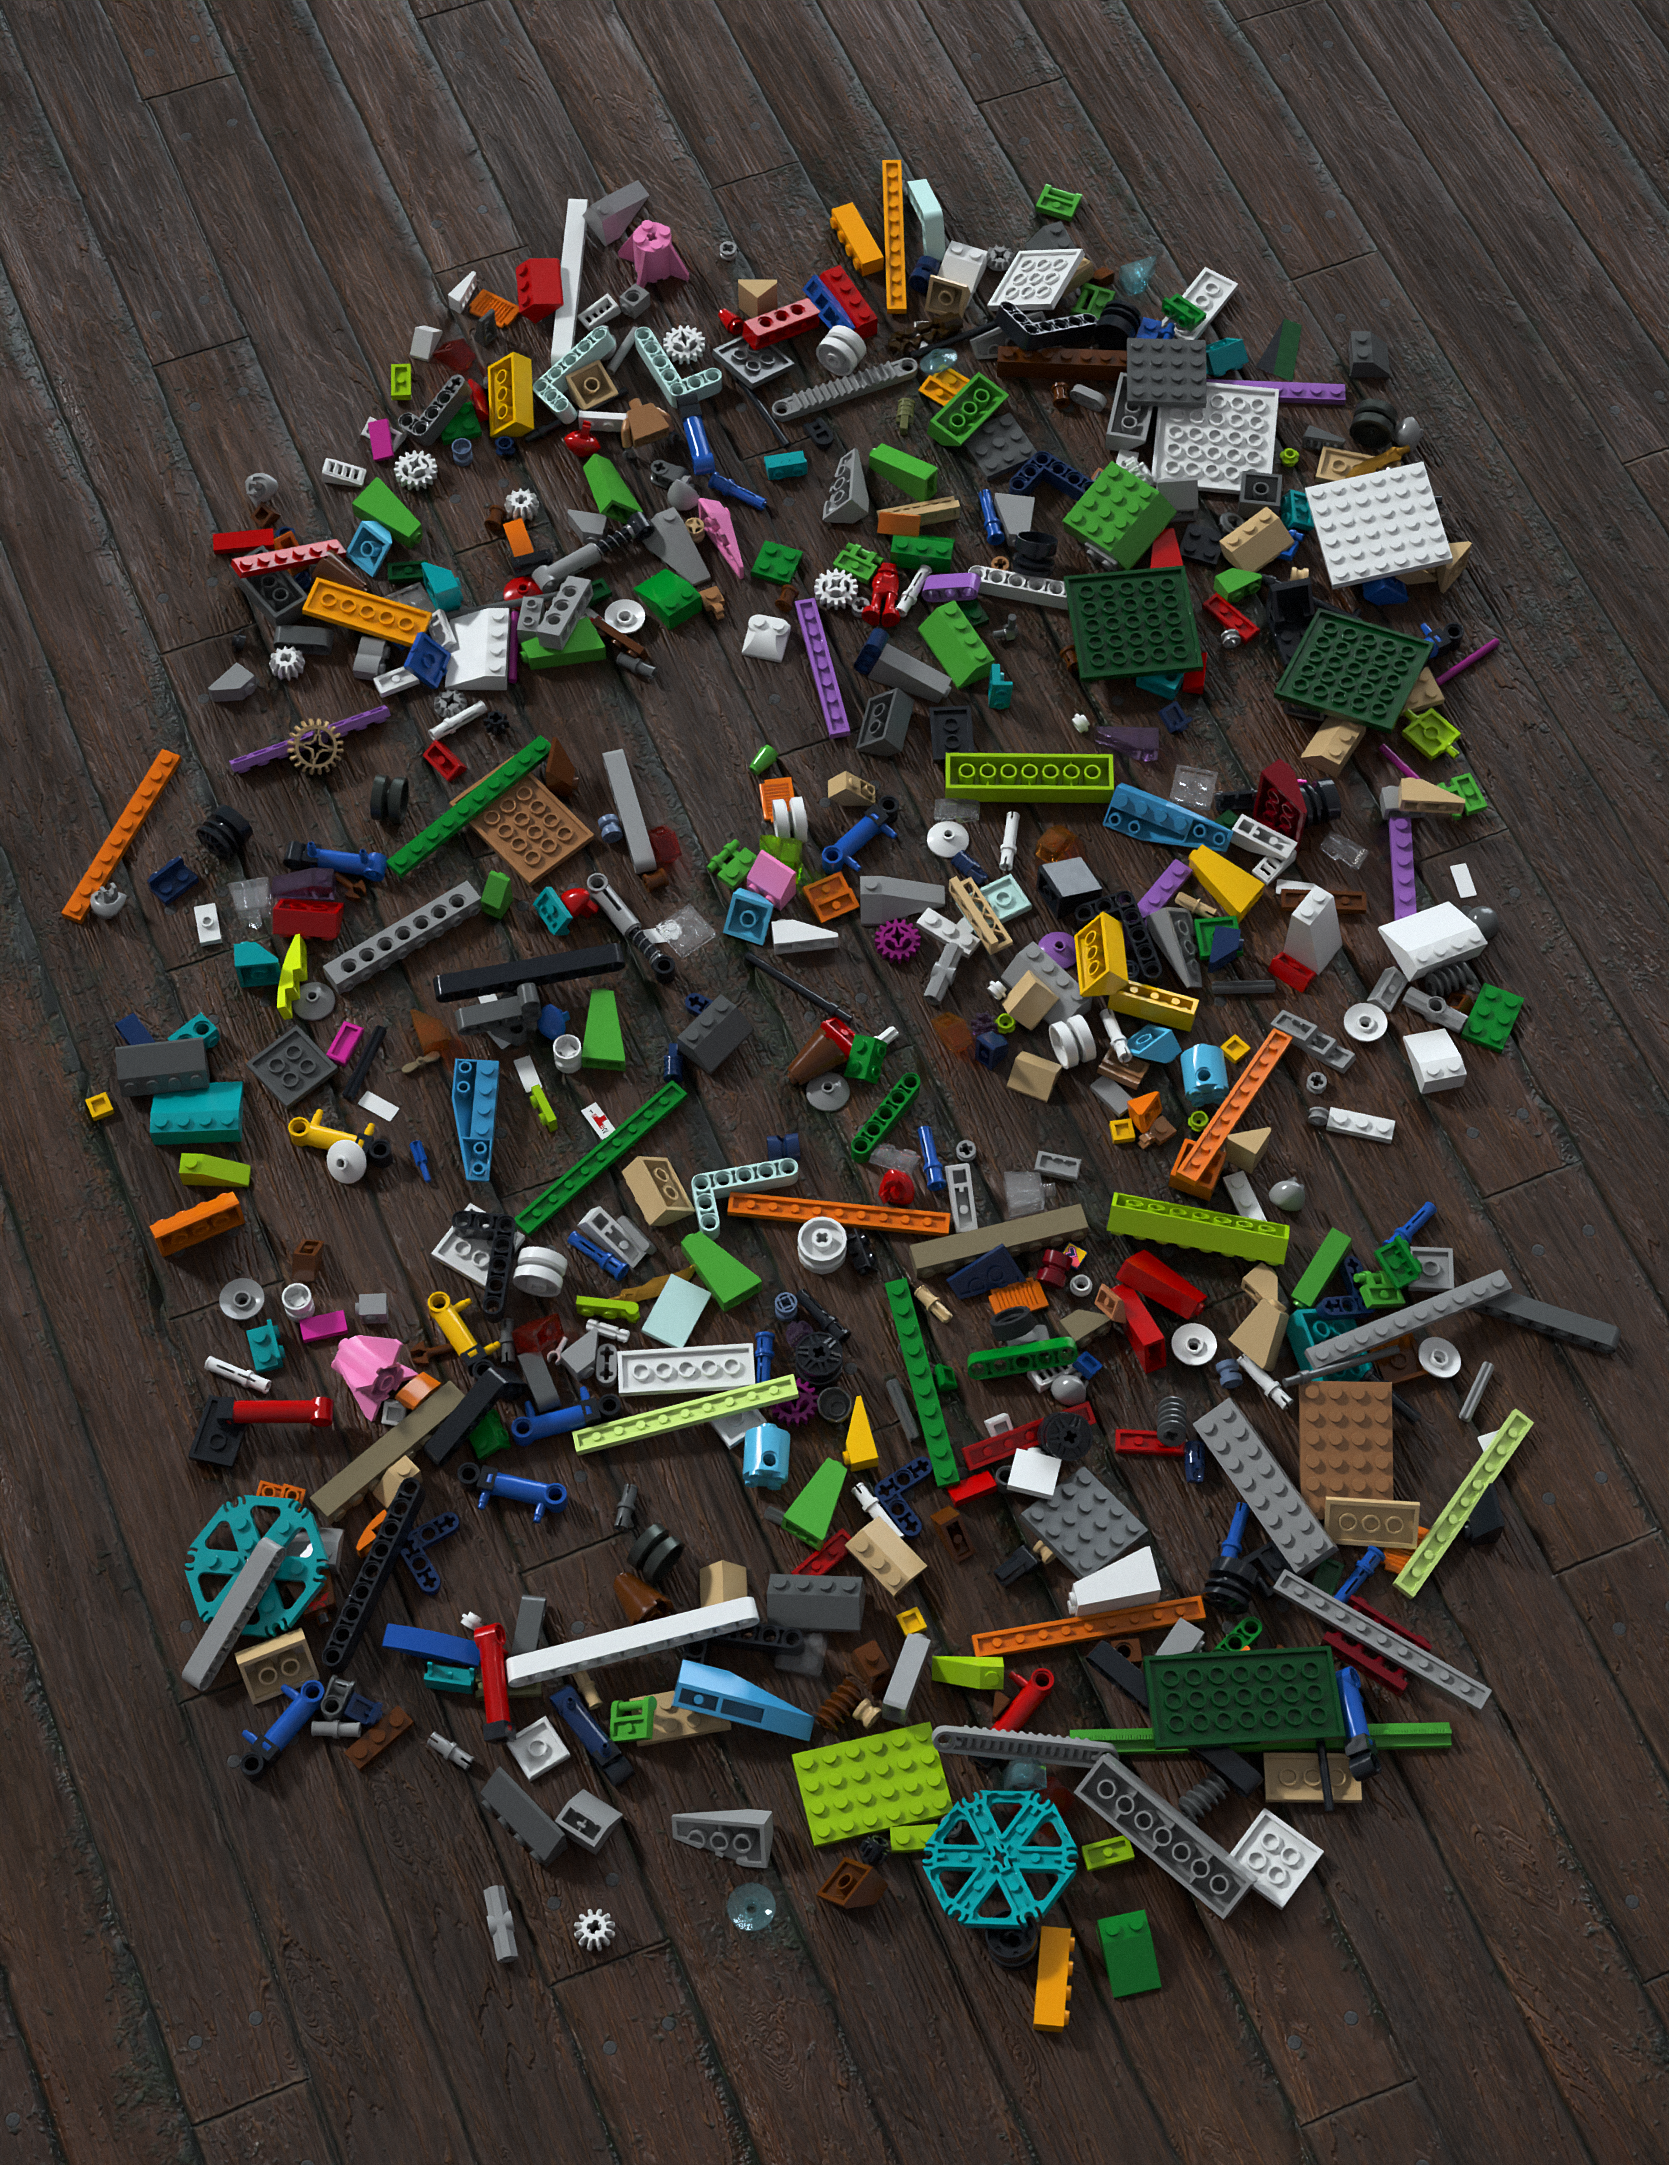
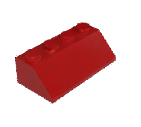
(851, 300)

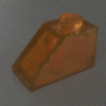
(1054, 843)
(952, 1031)
(430, 1032)

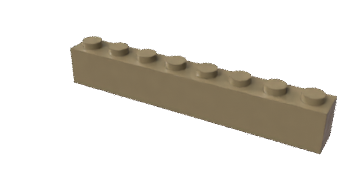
(1017, 1235)
(368, 1469)

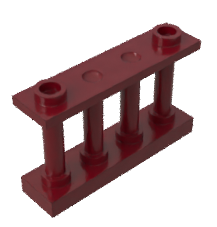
(1373, 1668)

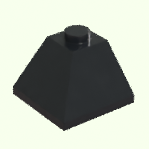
(1485, 1520)

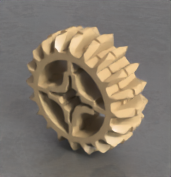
(314, 755)

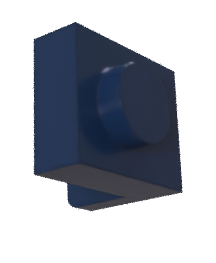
(1174, 718)
(362, 1710)

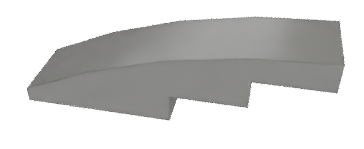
(1313, 1042)

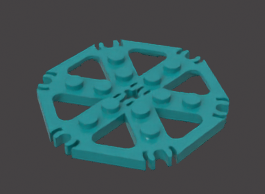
(246, 1538)
(1023, 1858)

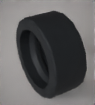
(1012, 1323)

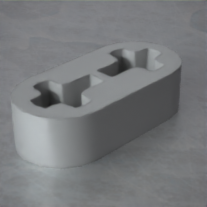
(1088, 398)
(601, 1365)

